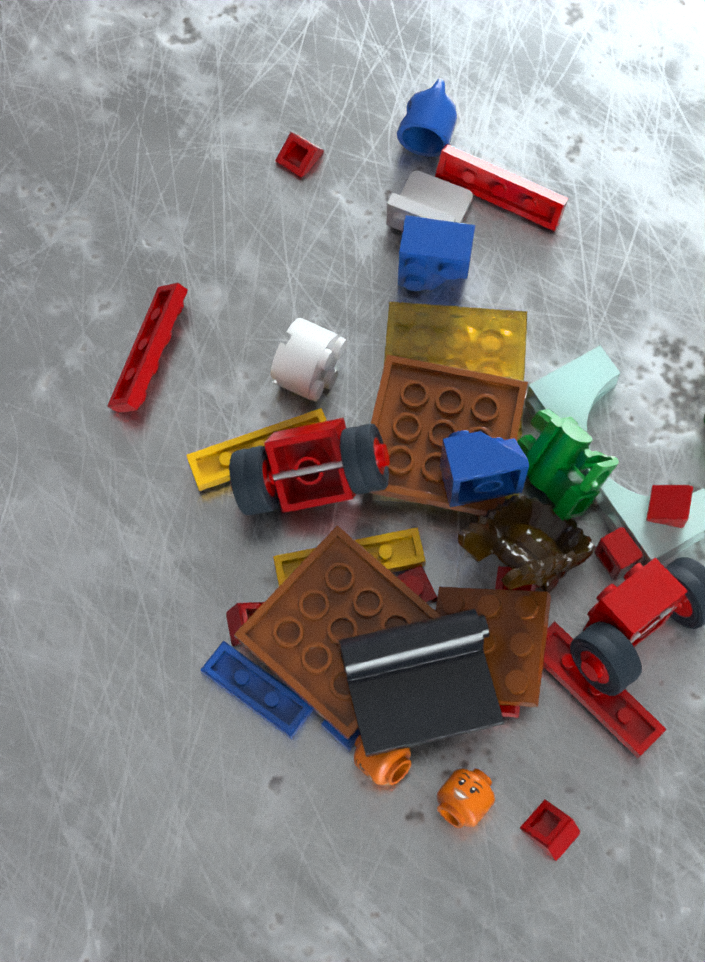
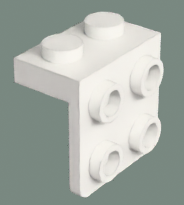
(428, 198)

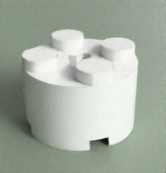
(307, 360)

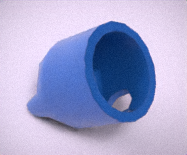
(428, 121)

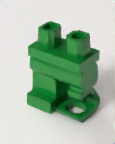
(553, 461)

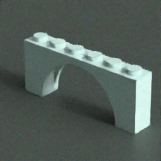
(573, 393)

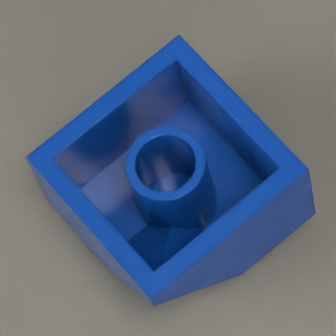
(433, 252)
(481, 467)

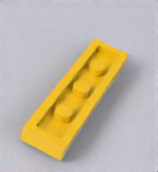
(212, 463)
(394, 550)

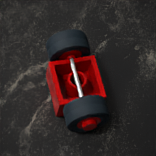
(309, 467)
(631, 614)

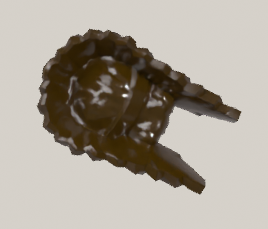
(529, 541)

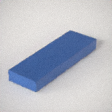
(257, 689)

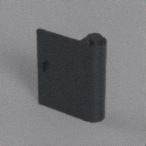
(421, 682)

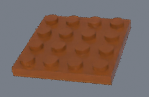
(428, 402)
(325, 599)

